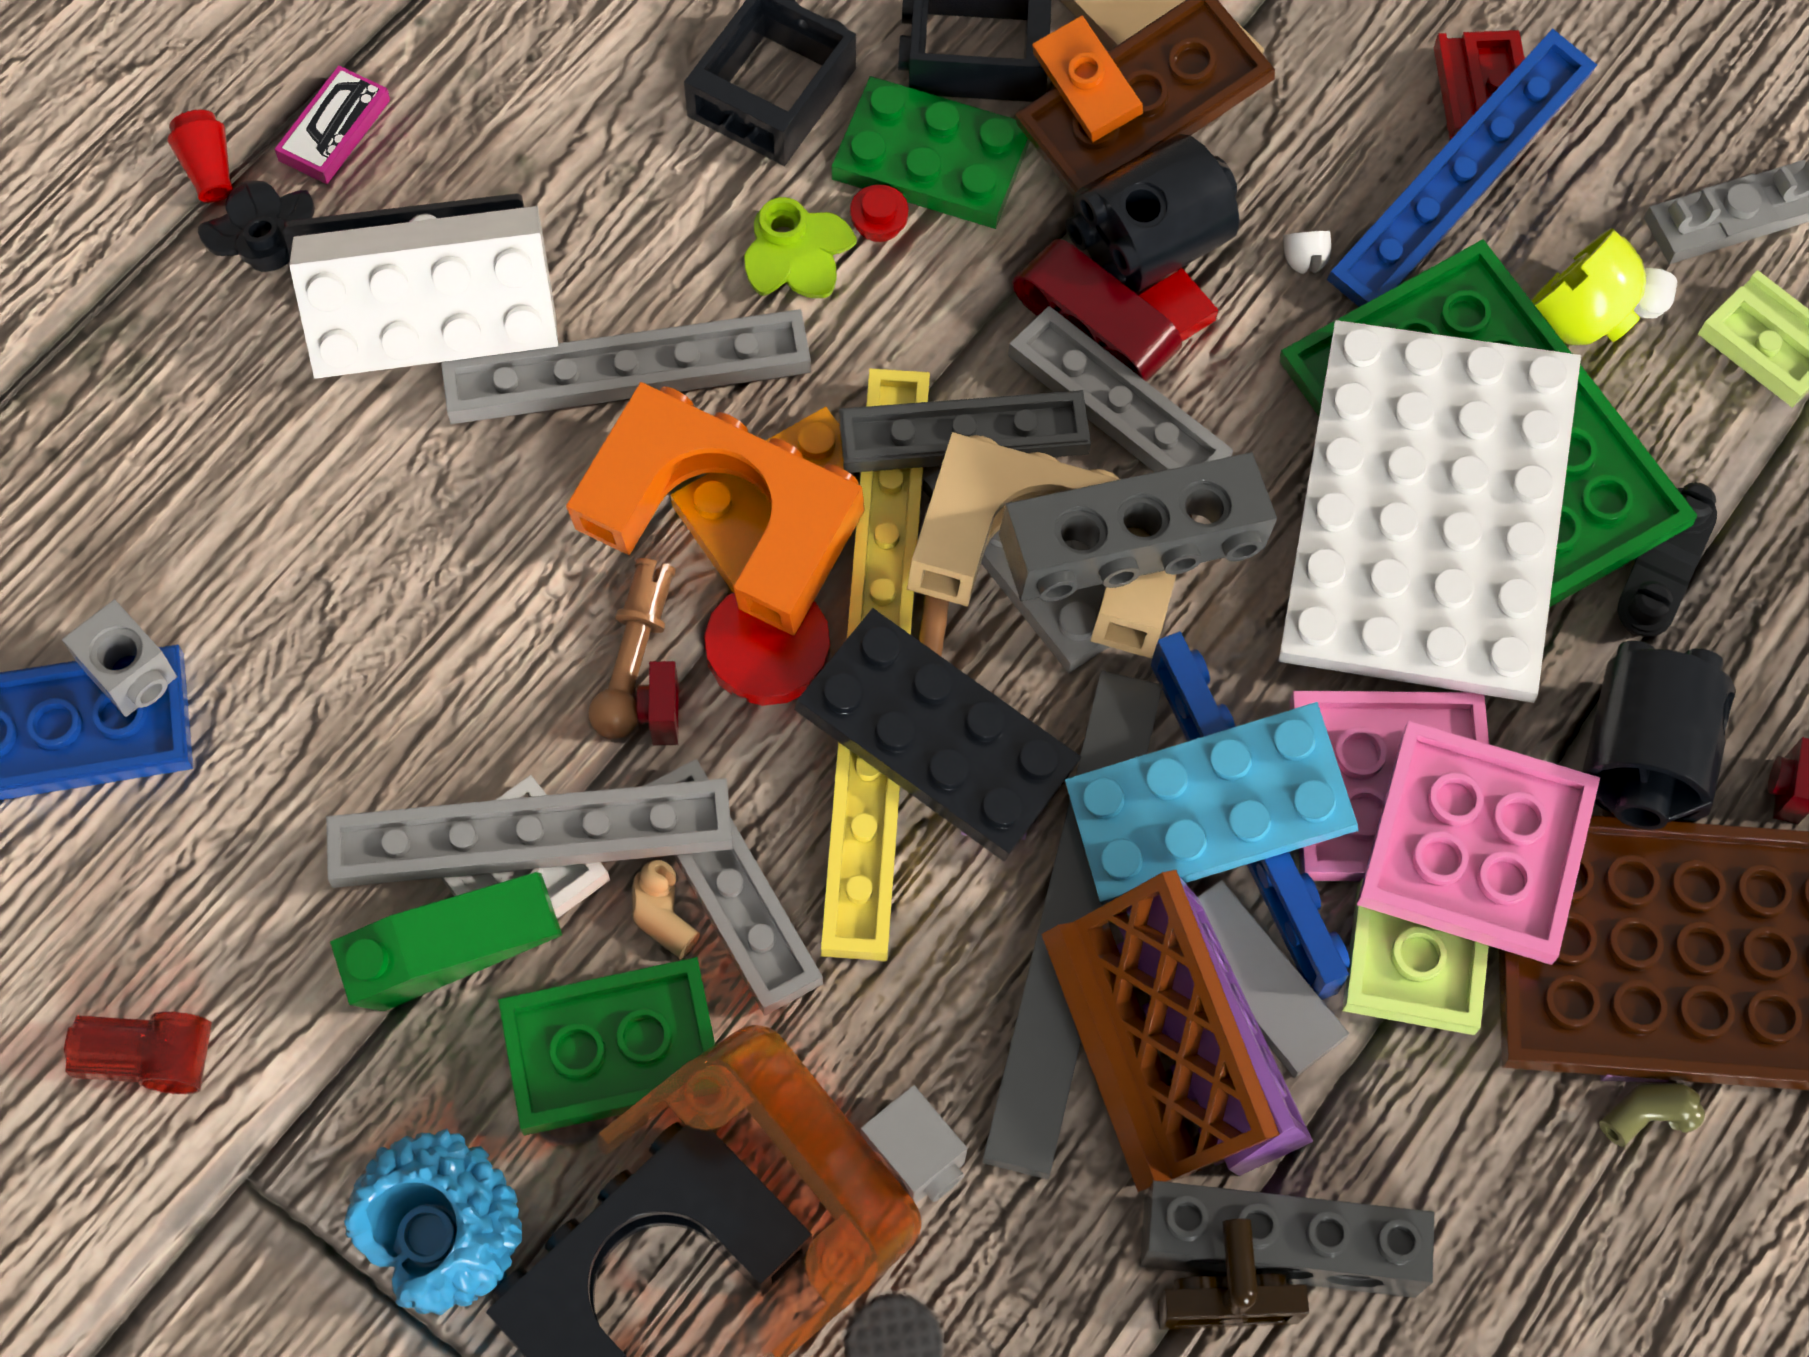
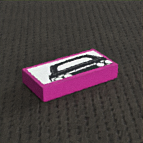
(332, 124)

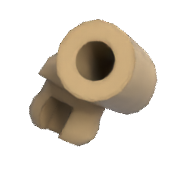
(654, 909)

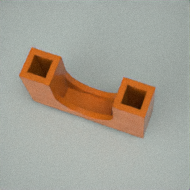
(669, 440)

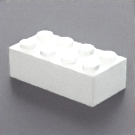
(424, 291)

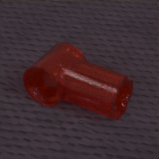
(157, 1053)

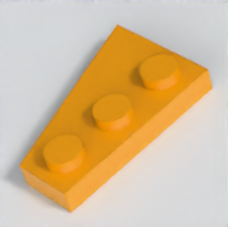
(732, 514)

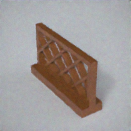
(1126, 1047)

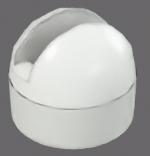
(1307, 250)
(1658, 294)

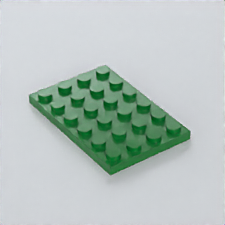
(1614, 490)

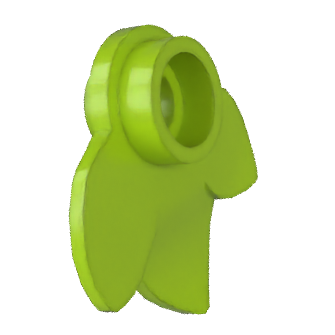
(798, 256)

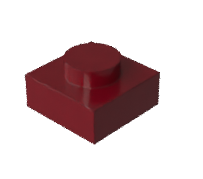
(660, 703)
(1791, 784)

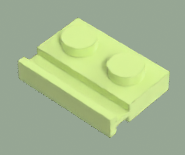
(1765, 336)

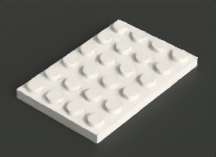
(1432, 511)

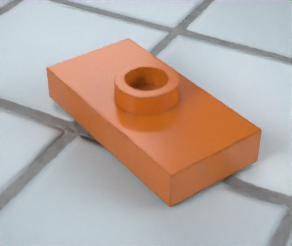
(1087, 78)

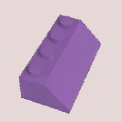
(1280, 1101)

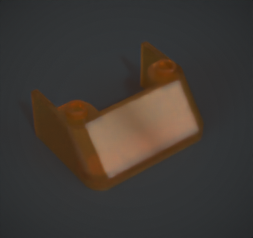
(870, 1208)

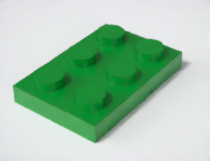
(932, 151)
(602, 1042)

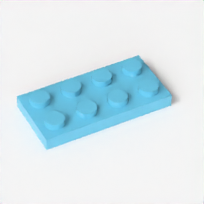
(1212, 802)

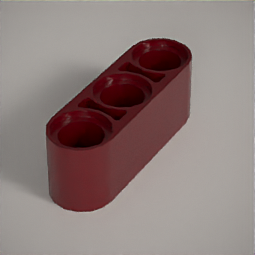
(1098, 307)

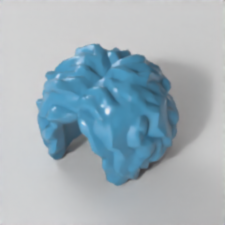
(436, 1220)

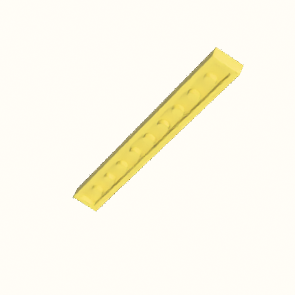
(865, 799)

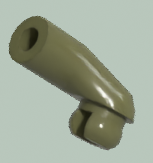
(1653, 1102)

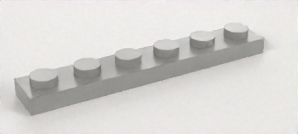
(615, 365)
(528, 833)

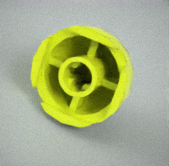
(1595, 292)

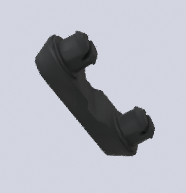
(1664, 572)

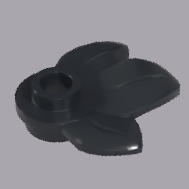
(256, 225)

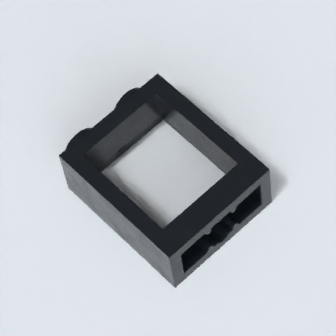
(975, 75)
(748, 118)

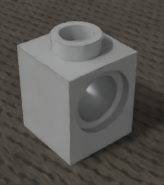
(106, 640)
(917, 1146)

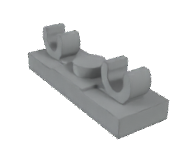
(1731, 212)

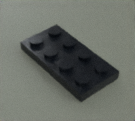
(937, 734)

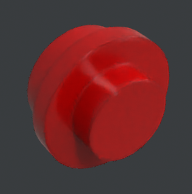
(879, 212)

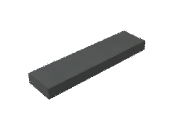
(920, 432)

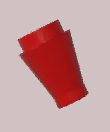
(202, 152)

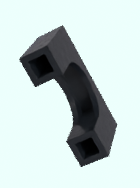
(685, 1184)

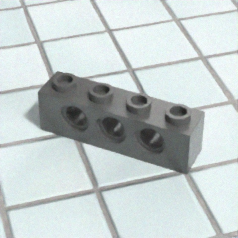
(1160, 502)
(1292, 1236)

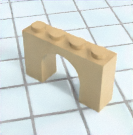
(969, 510)

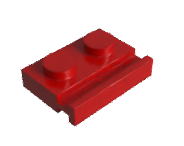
(1473, 70)

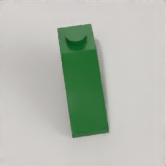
(443, 942)

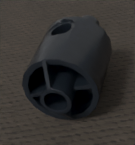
(1156, 212)
(1659, 734)

